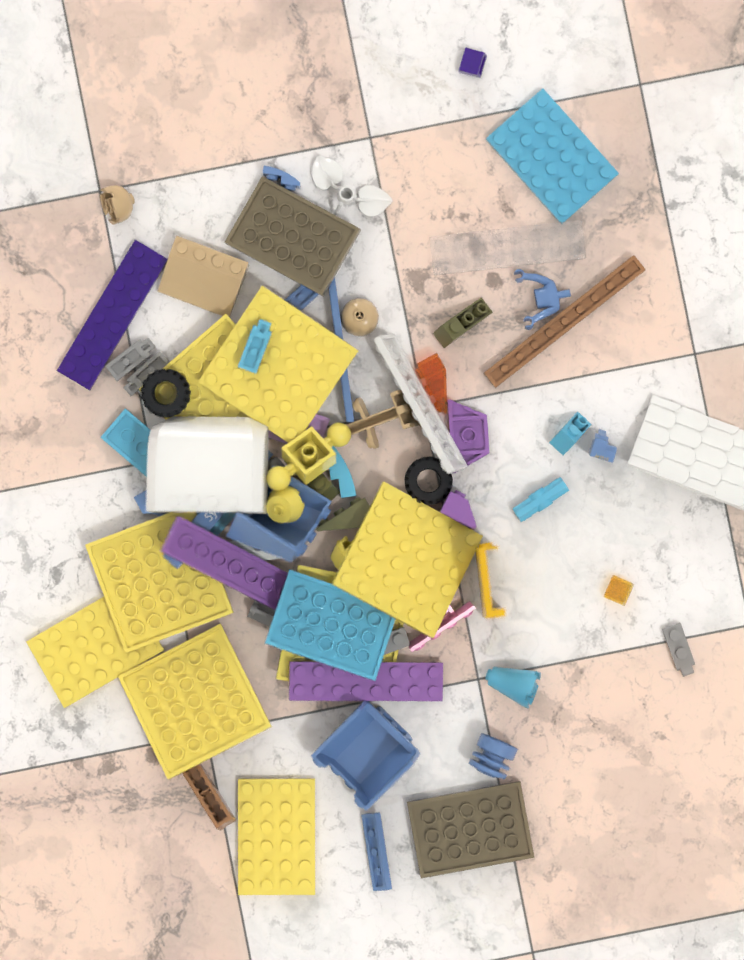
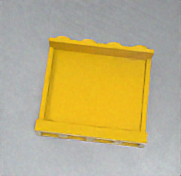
(484, 585)

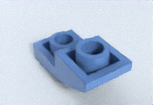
(288, 181)

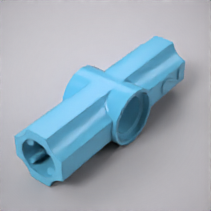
(540, 499)

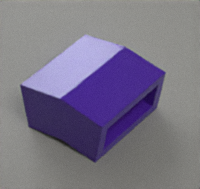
(472, 62)

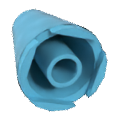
(514, 683)

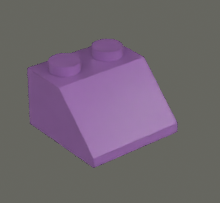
(458, 509)

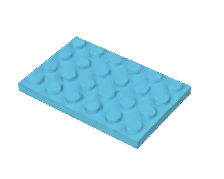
(552, 156)
(329, 626)

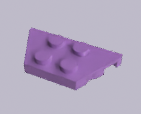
(468, 431)

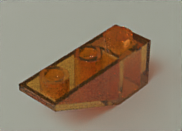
(435, 377)

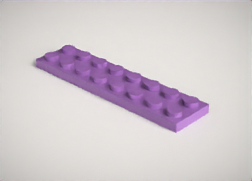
(224, 562)
(393, 682)

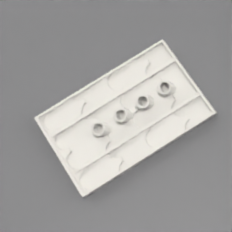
(691, 451)

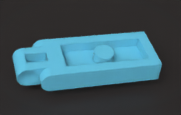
(255, 346)

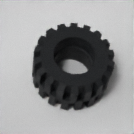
(150, 385)
(413, 489)

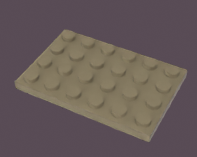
(292, 236)
(470, 829)

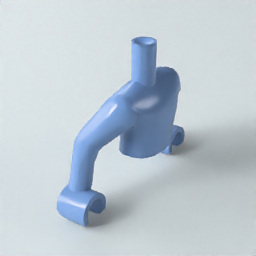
(545, 297)

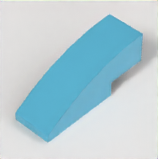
(341, 472)

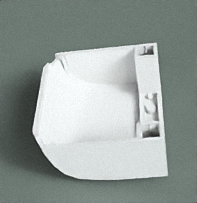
(207, 465)

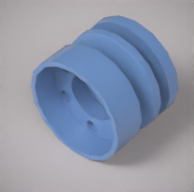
(493, 756)

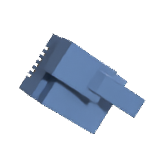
(601, 448)

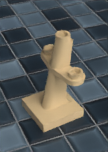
(400, 410)

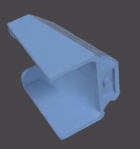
(282, 539)
(368, 753)

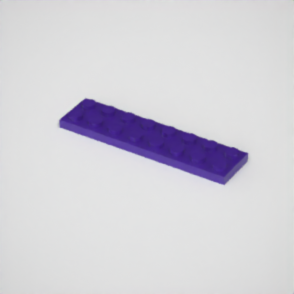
(112, 315)

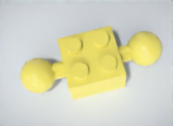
(308, 456)

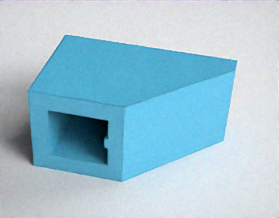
(570, 433)

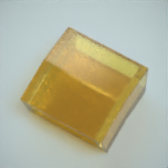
(618, 590)

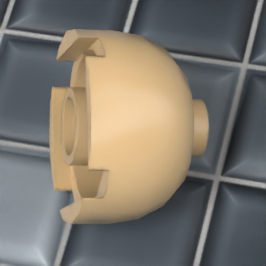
(117, 203)
(357, 326)

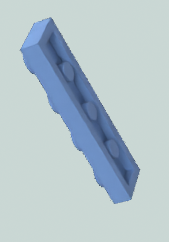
(376, 851)

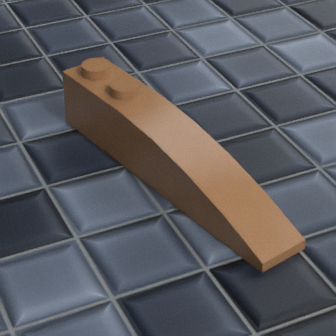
(209, 797)

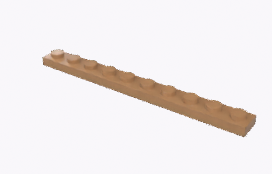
(564, 321)

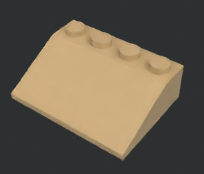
(203, 276)

